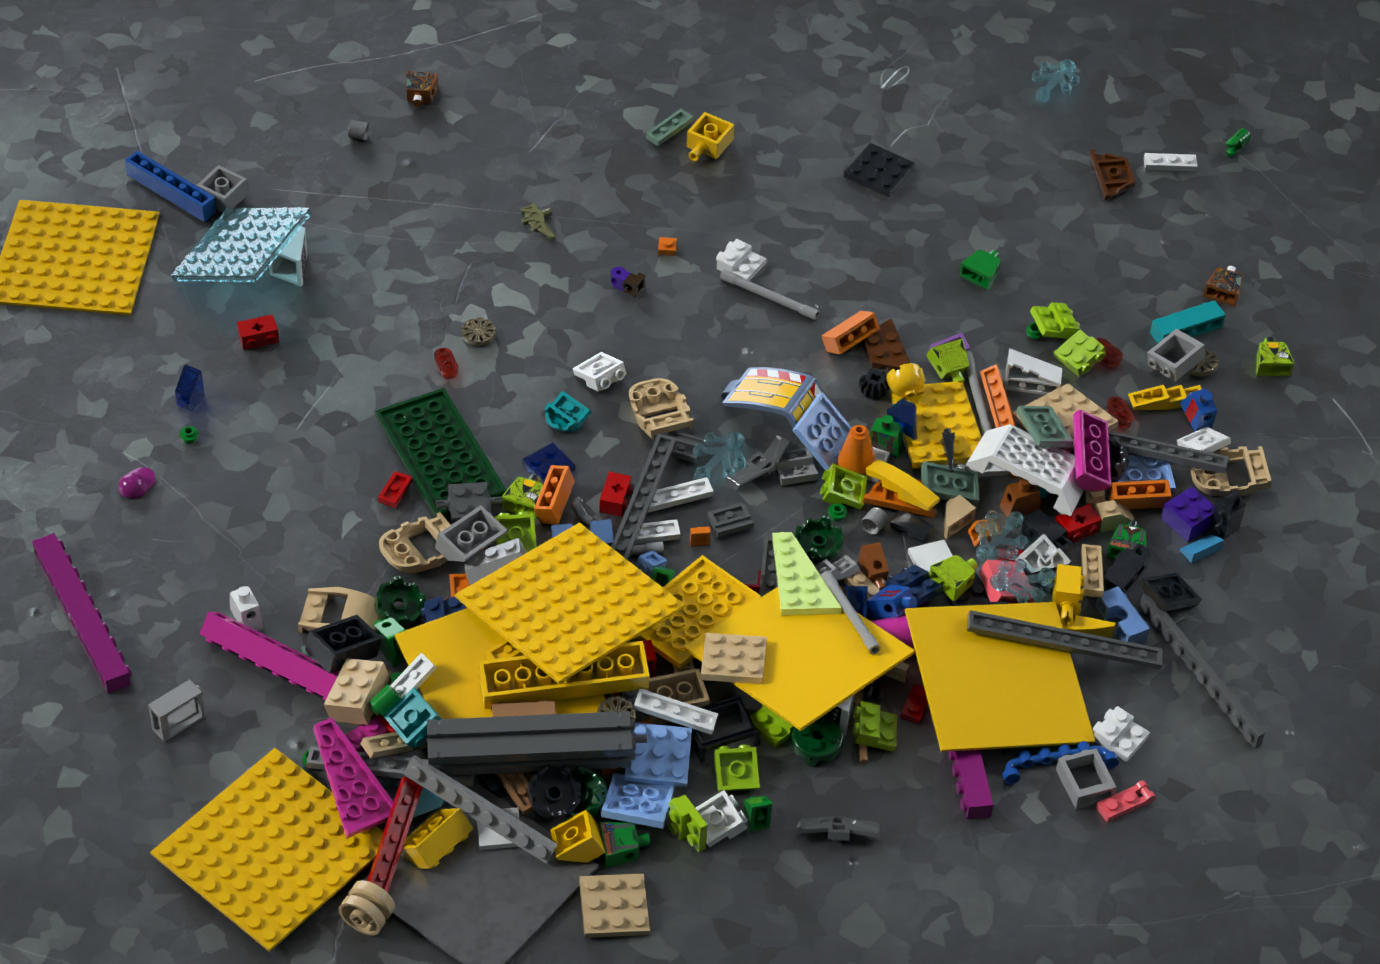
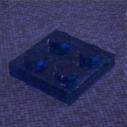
(541, 460)

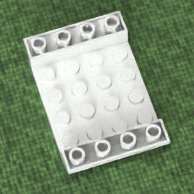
(1019, 454)

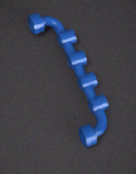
(1012, 776)

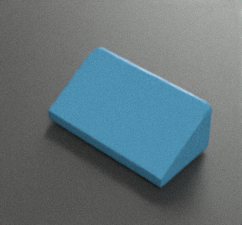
(1202, 548)

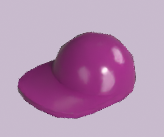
(136, 482)

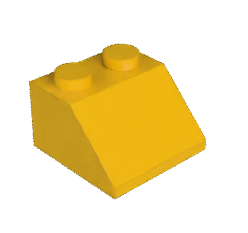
(578, 839)

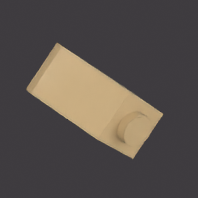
(957, 515)
(1112, 515)

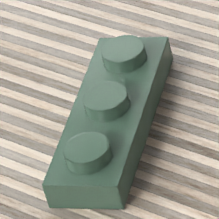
(669, 127)

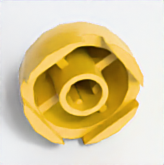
(907, 380)

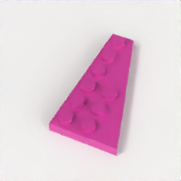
(356, 790)

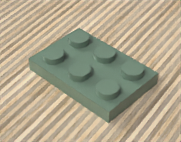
(1044, 426)
(948, 484)

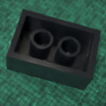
(342, 640)

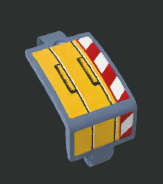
(773, 391)

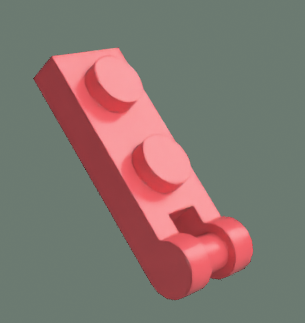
(1125, 801)

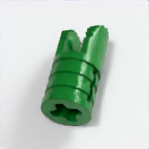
(1237, 141)

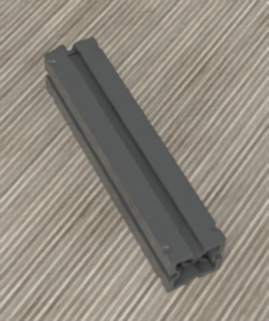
(532, 743)

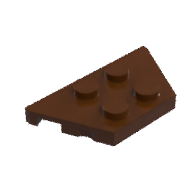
(1112, 174)
(885, 348)

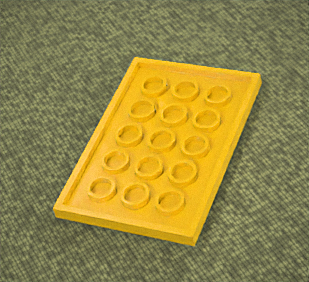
(940, 408)
(708, 599)

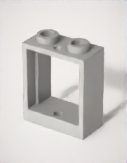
(1194, 354)
(175, 723)
(1089, 795)

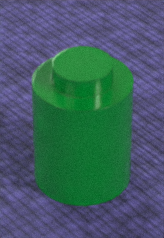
(384, 700)

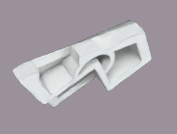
(1042, 554)

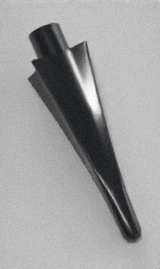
(948, 445)

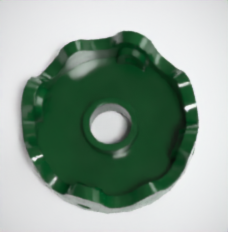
(823, 531)
(399, 591)
(817, 750)
(595, 791)

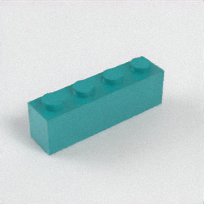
(1191, 321)

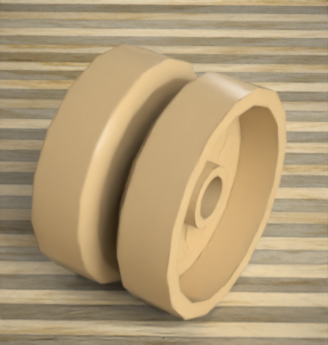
(366, 907)

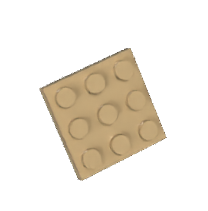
(733, 658)
(614, 905)

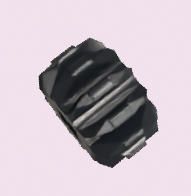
(874, 383)

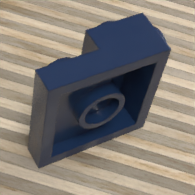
(918, 581)
(439, 607)

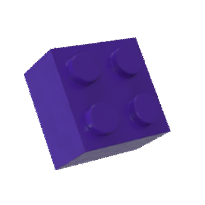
(1188, 514)

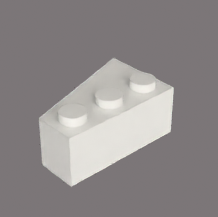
(1030, 374)

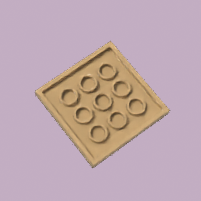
(1065, 403)

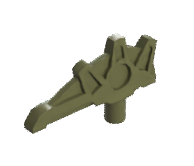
(535, 218)

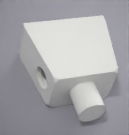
(243, 603)

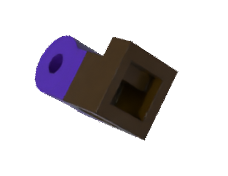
(627, 282)

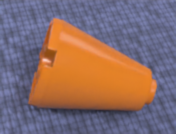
(857, 450)

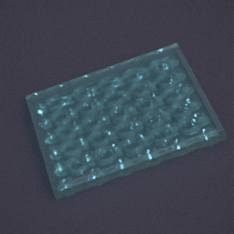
(241, 244)

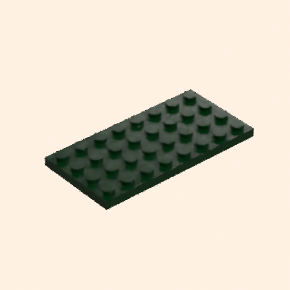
(437, 447)

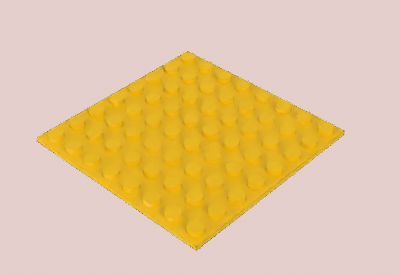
(75, 256)
(569, 602)
(455, 648)
(808, 658)
(996, 688)
(268, 849)

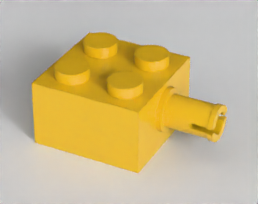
(709, 136)
(1068, 592)

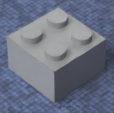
(225, 186)

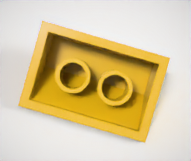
(436, 837)

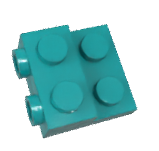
(410, 718)

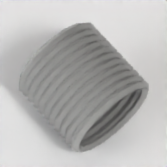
(358, 130)
(874, 520)

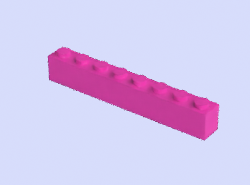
(268, 653)

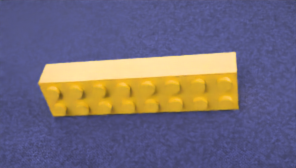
(522, 680)

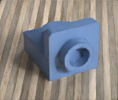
(650, 560)

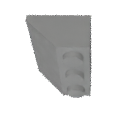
(469, 535)
(492, 559)

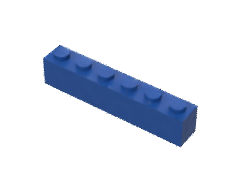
(170, 186)

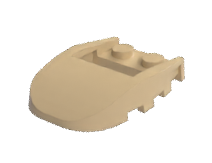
(657, 397)
(1217, 483)
(402, 553)
(316, 603)

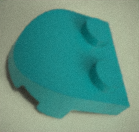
(566, 413)

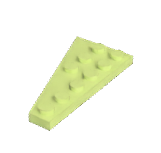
(798, 581)

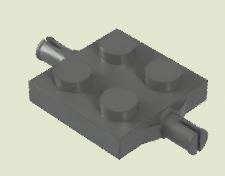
(467, 497)

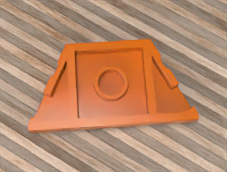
(887, 498)

